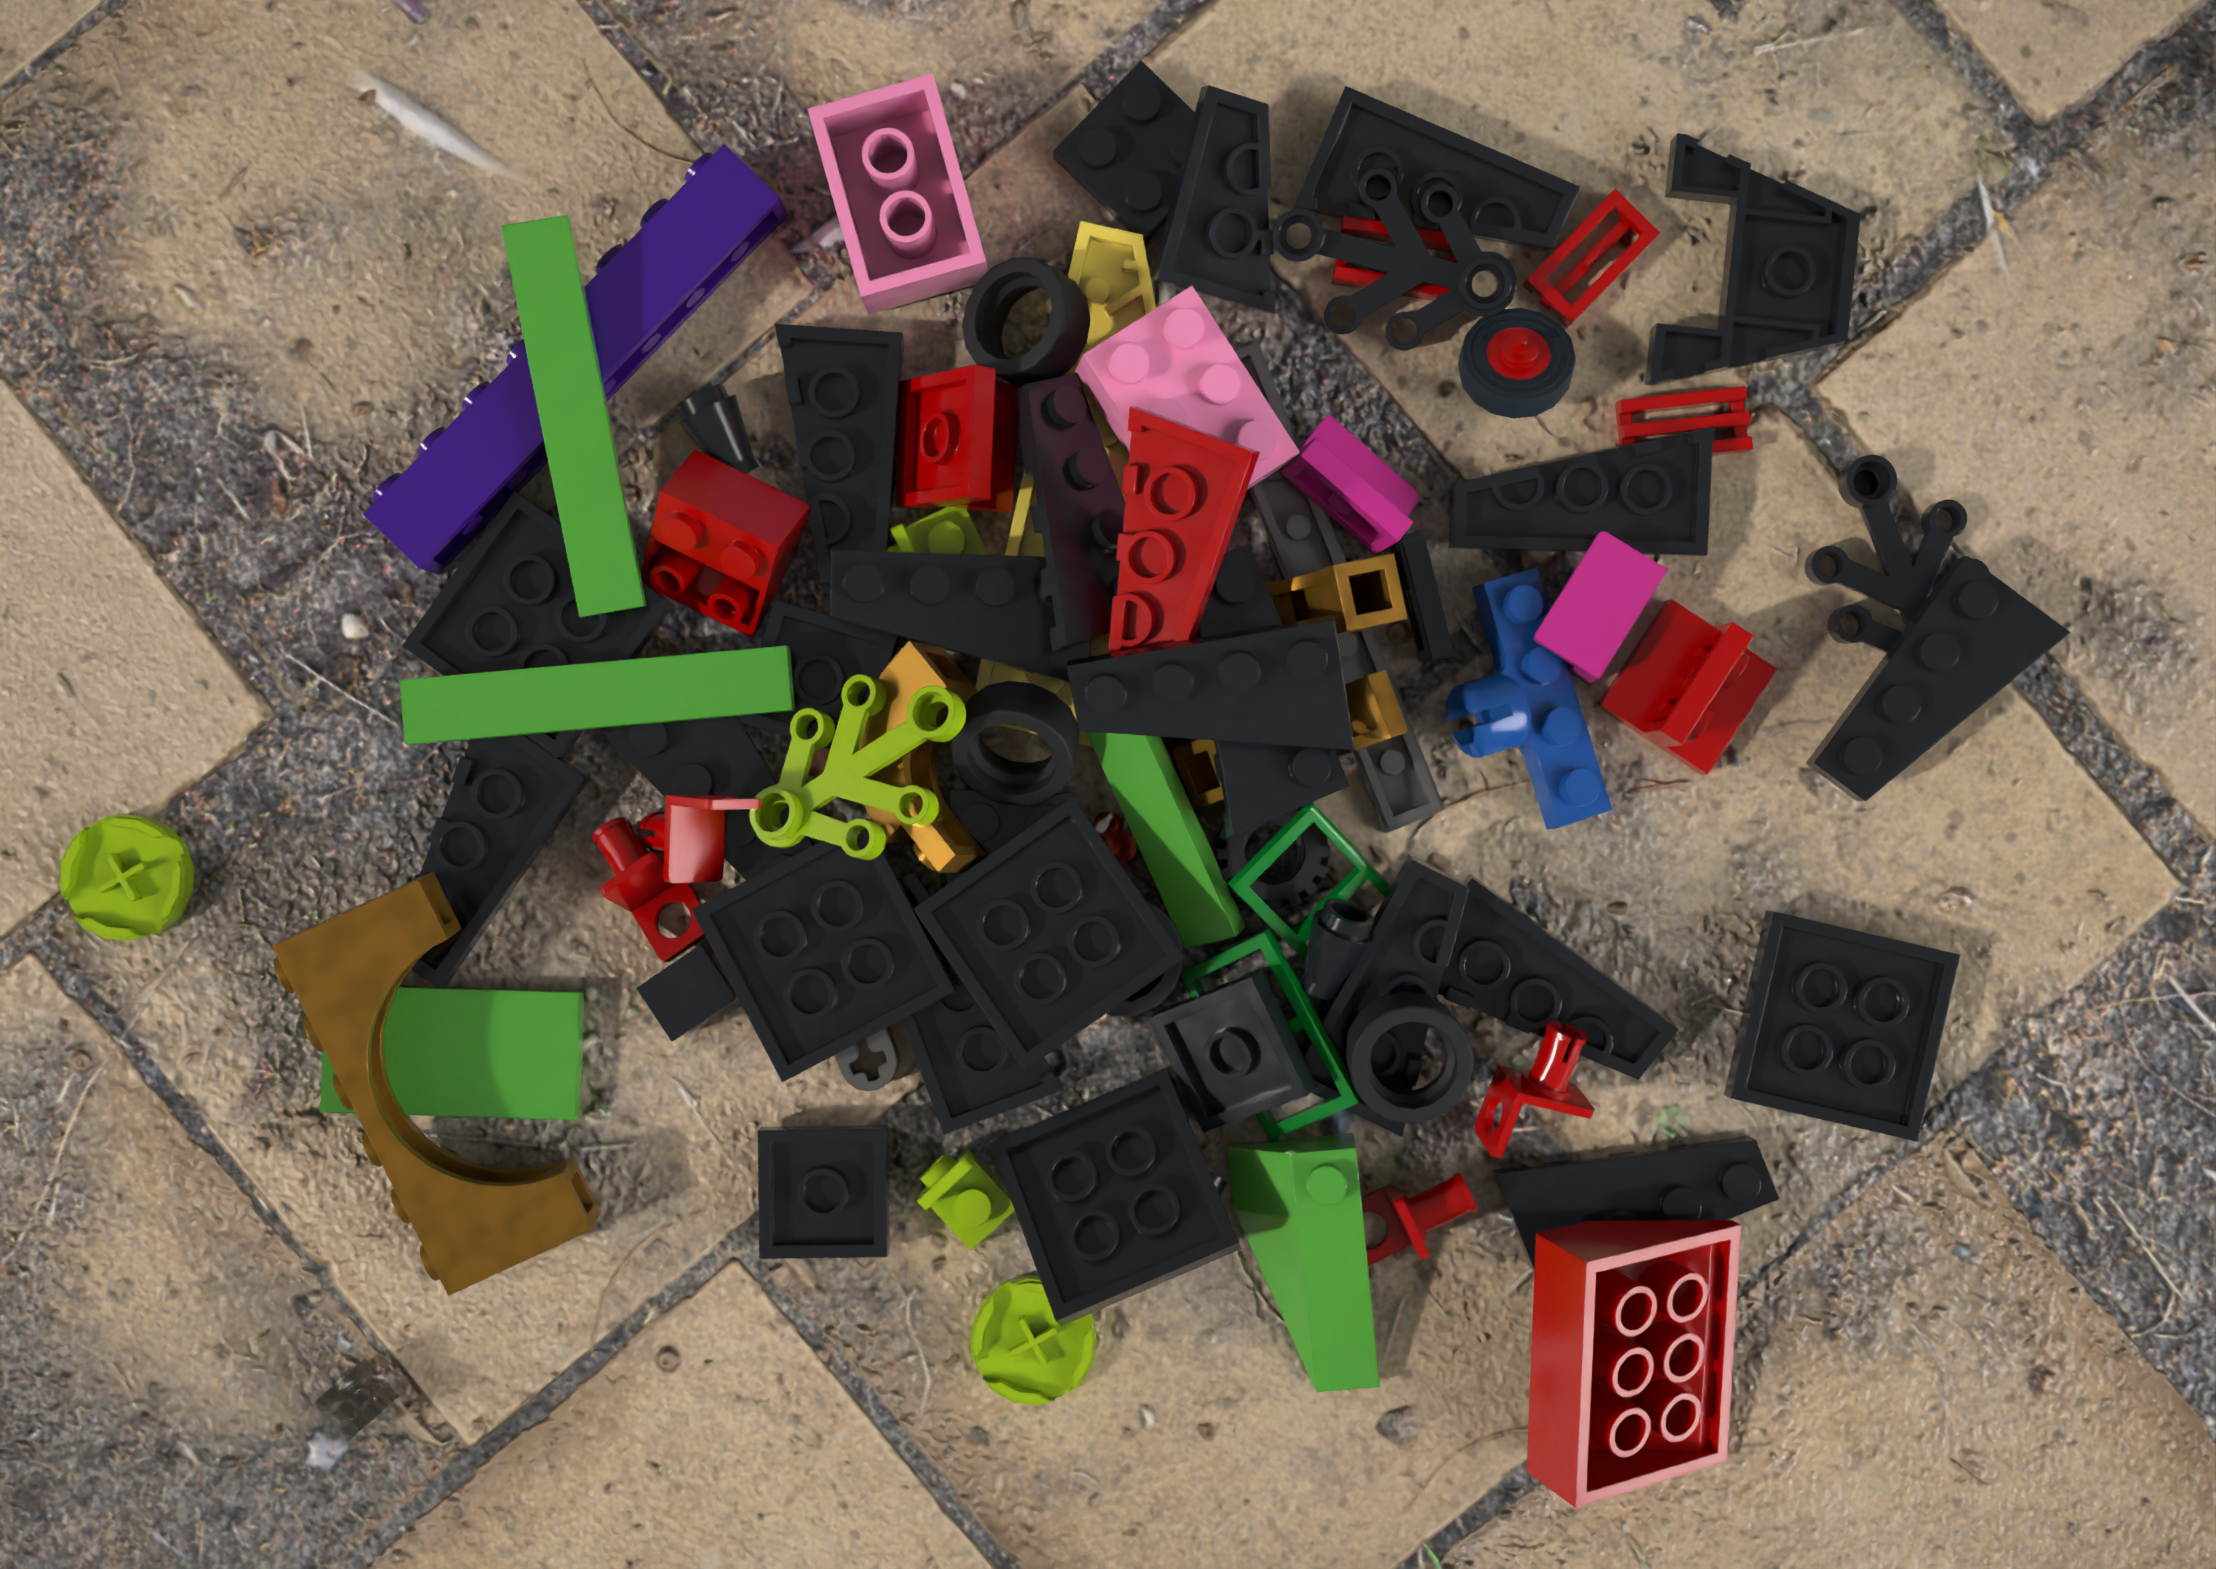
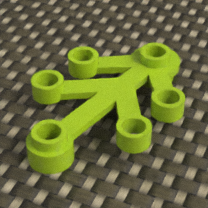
(849, 769)

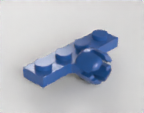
(1530, 704)

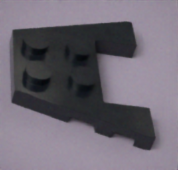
(1782, 271)

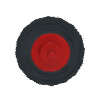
(1516, 363)

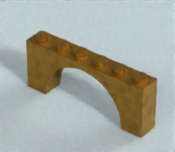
(465, 1213)

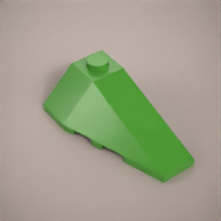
(1308, 1236)

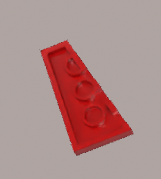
(1176, 527)

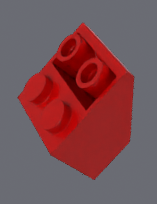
(722, 542)

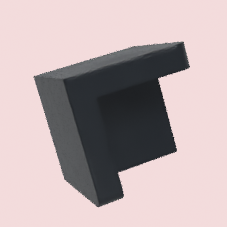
(687, 992)

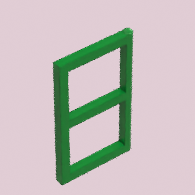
(1276, 846)
(1305, 1018)

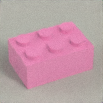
(899, 193)
(1186, 371)

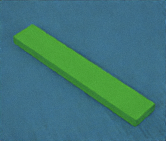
(574, 415)
(597, 695)

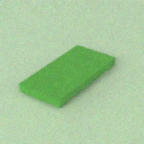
(480, 1053)

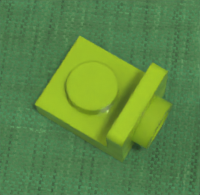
(941, 532)
(965, 1197)

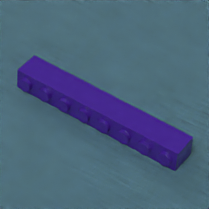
(633, 309)

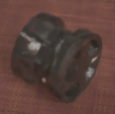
(356, 1400)

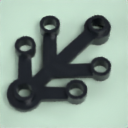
(1406, 263)
(1905, 583)

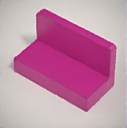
(1353, 485)
(1599, 606)

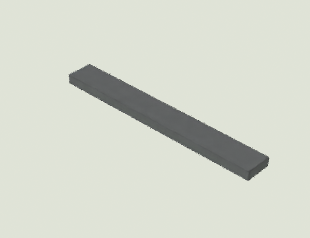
(1305, 543)

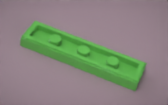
(1168, 836)

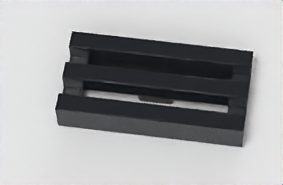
(1422, 598)

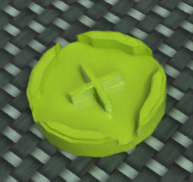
(127, 877)
(1025, 1349)

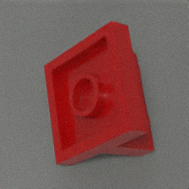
(957, 441)
(1688, 685)

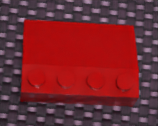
(1631, 1353)

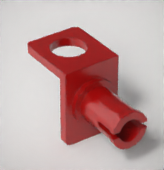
(692, 835)
(642, 888)
(1542, 1086)
(1415, 1216)

